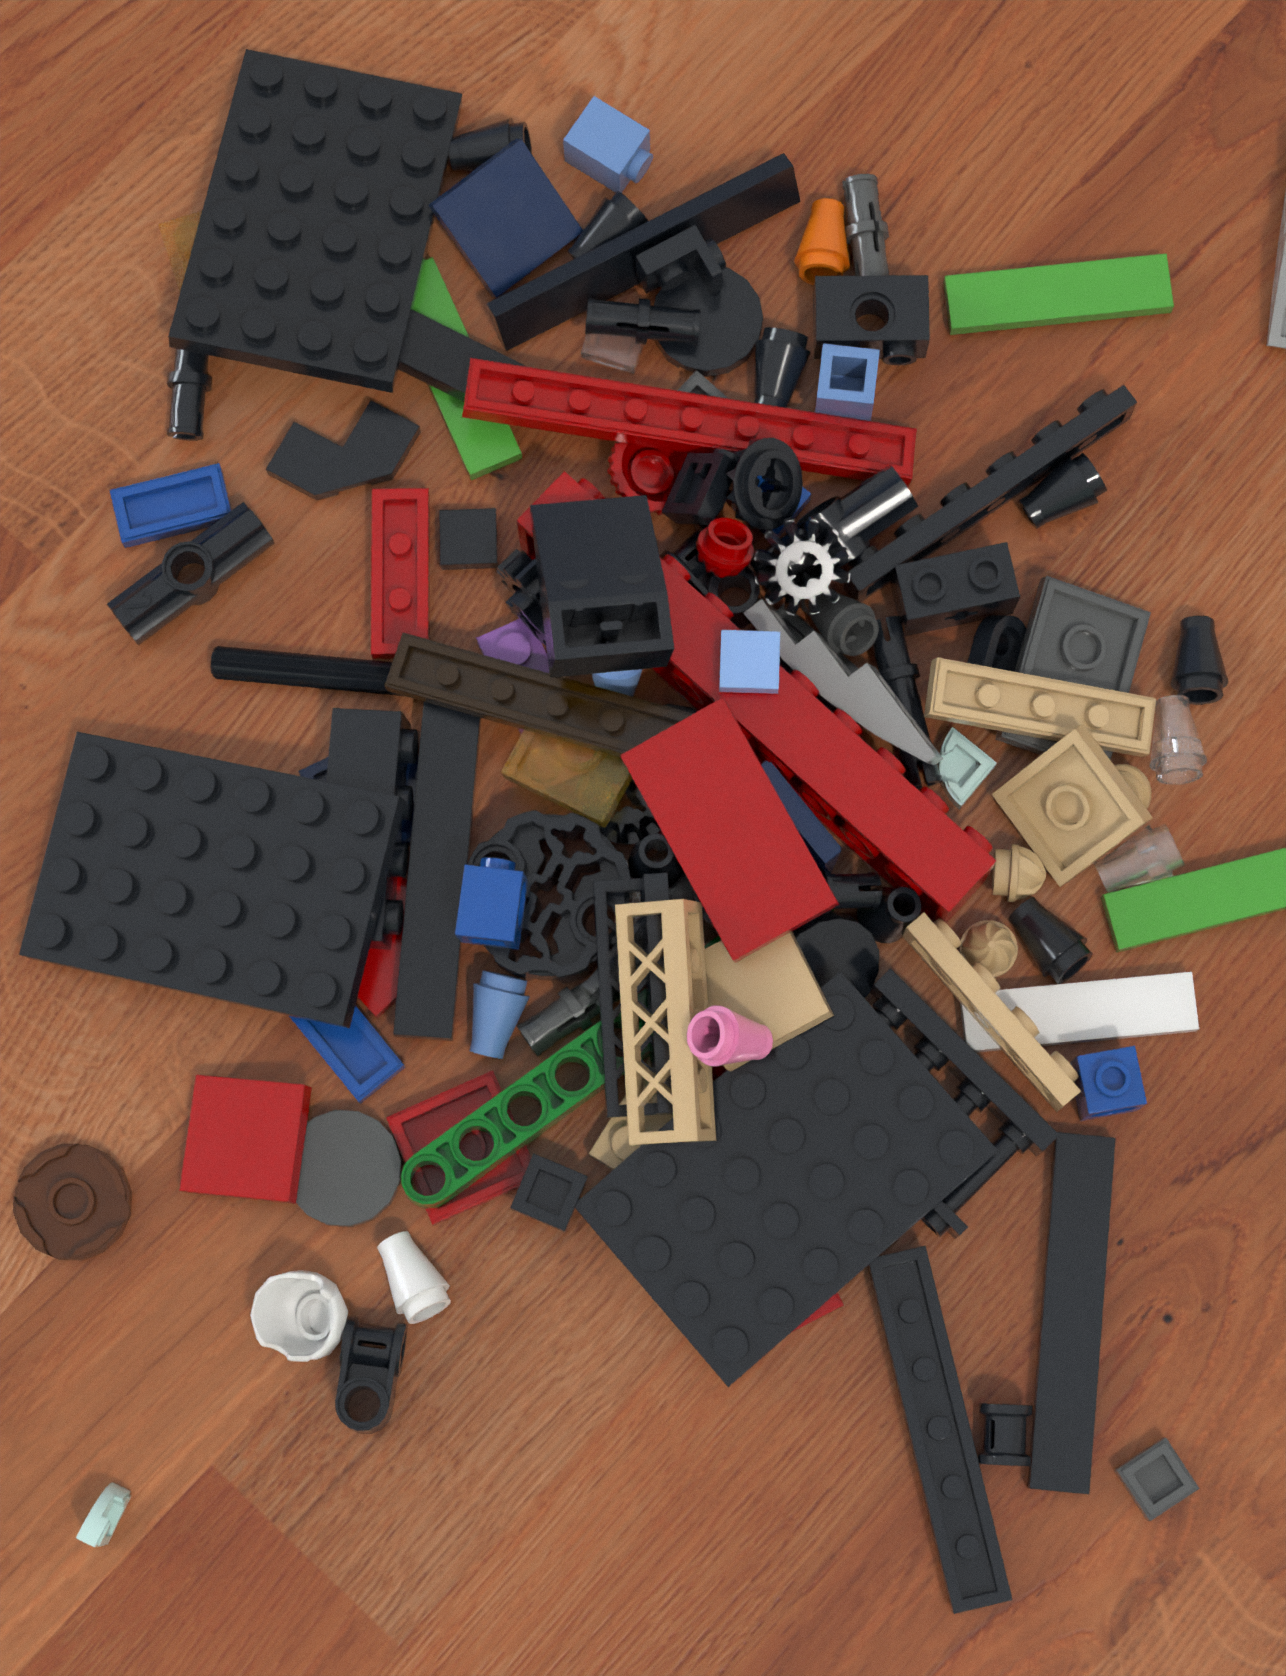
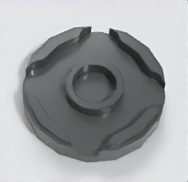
(347, 1169)

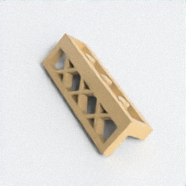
(685, 997)

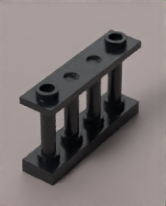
(978, 1090)

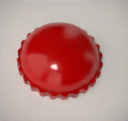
(644, 471)

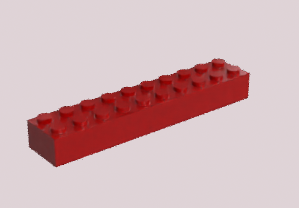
(818, 752)

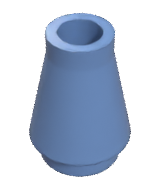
(496, 1011)

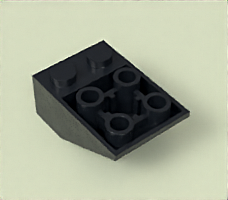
(601, 586)

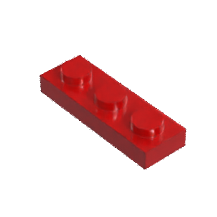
(399, 568)

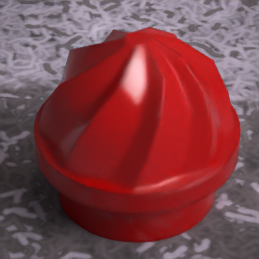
(725, 547)

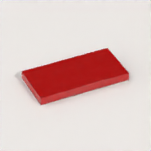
(729, 830)

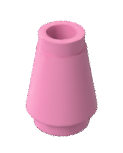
(726, 1037)

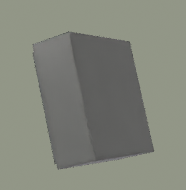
(1156, 1479)

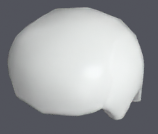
(299, 1315)

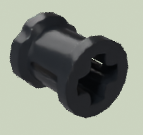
(1005, 1434)

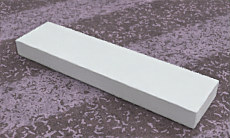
(1098, 1010)

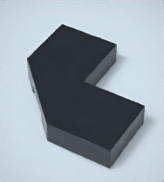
(324, 468)

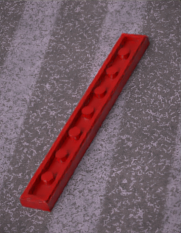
(681, 419)

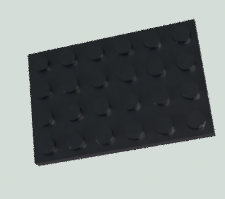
(316, 221)
(213, 878)
(808, 1181)

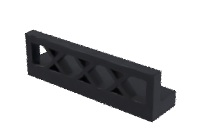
(651, 888)

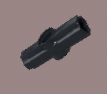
(856, 516)
(220, 549)

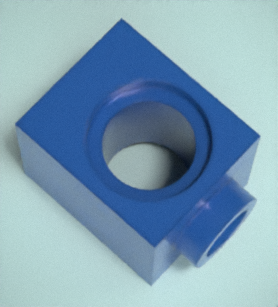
(492, 904)
(1108, 1083)

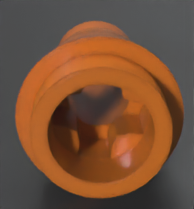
(824, 242)

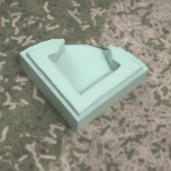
(962, 767)
(104, 1516)

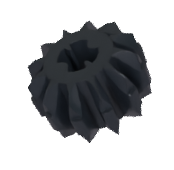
(810, 583)

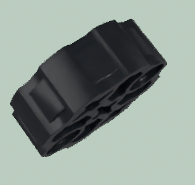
(521, 844)

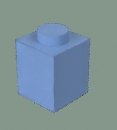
(608, 146)
(847, 381)

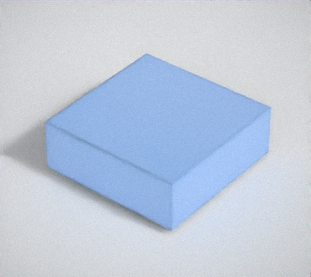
(749, 661)

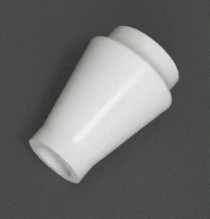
(413, 1280)

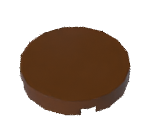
(72, 1202)

